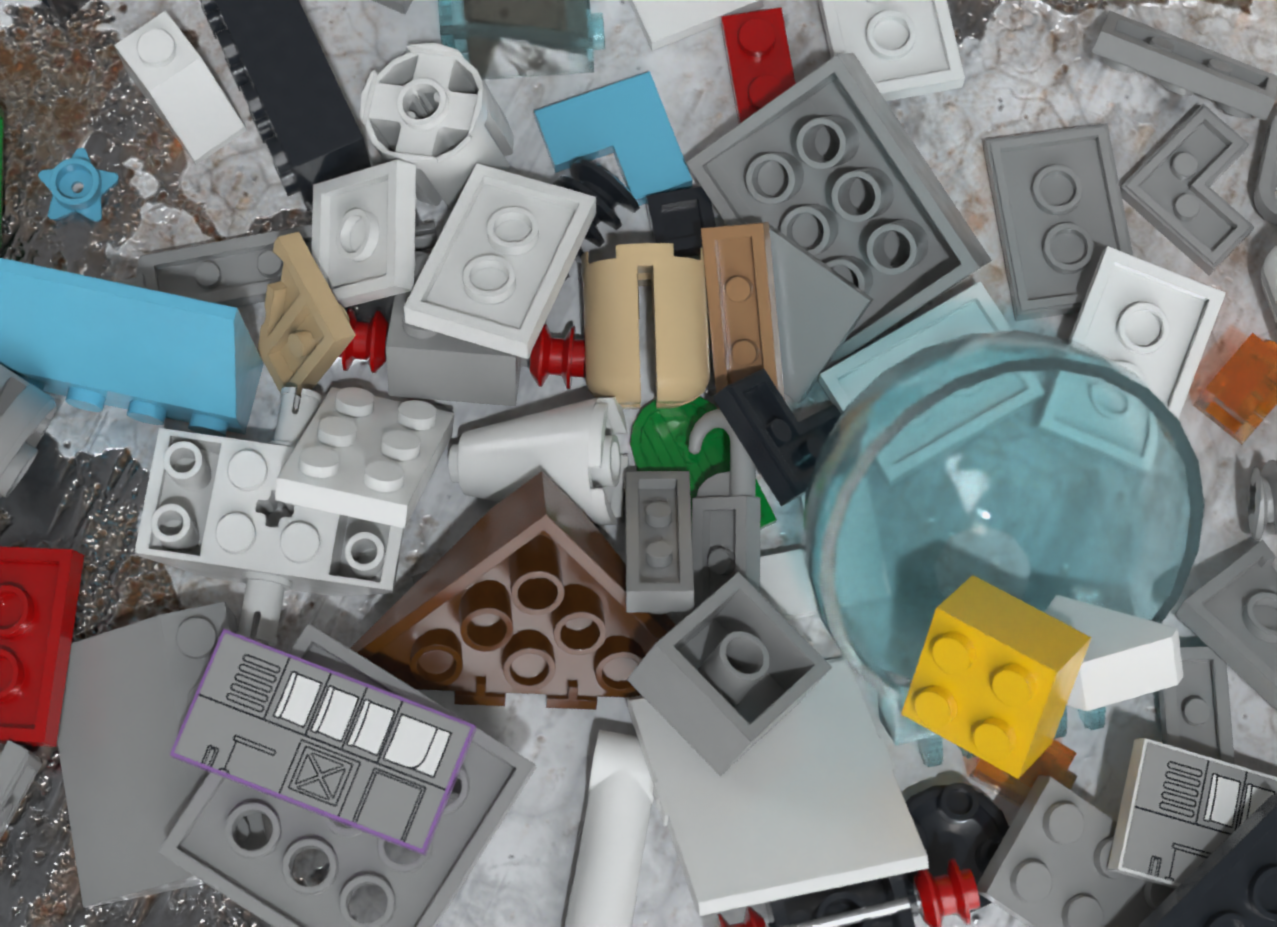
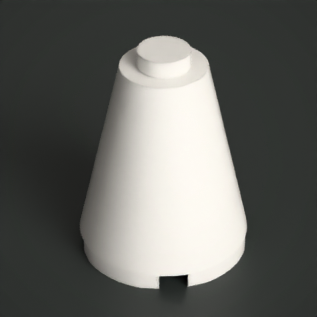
(567, 443)

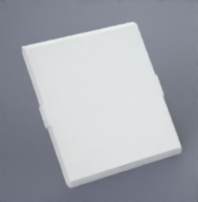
(791, 815)

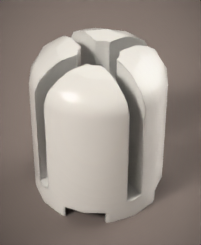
(438, 116)

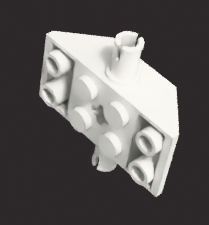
(211, 513)

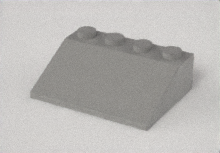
(847, 188)
(115, 744)

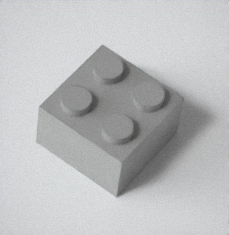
(728, 673)

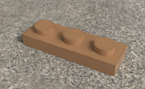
(742, 303)

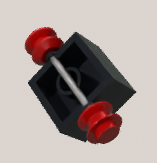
(875, 903)

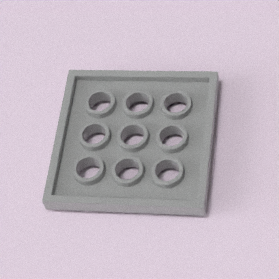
(415, 892)

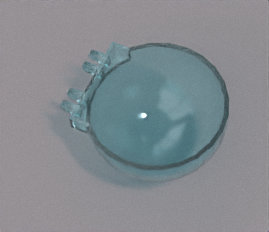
(1001, 466)

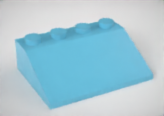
(128, 348)

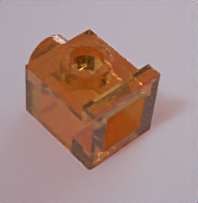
(1243, 389)

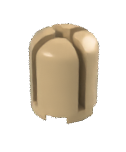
(678, 324)

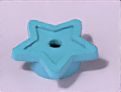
(71, 172)

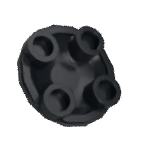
(957, 825)

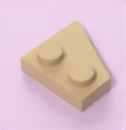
(303, 320)

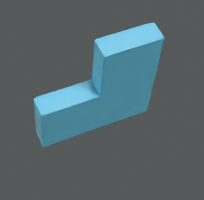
(621, 121)

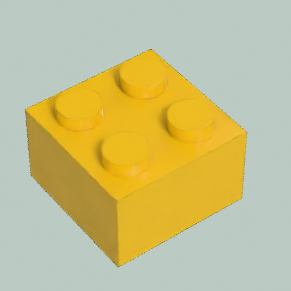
(995, 675)

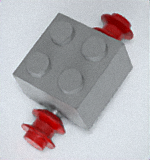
(453, 369)

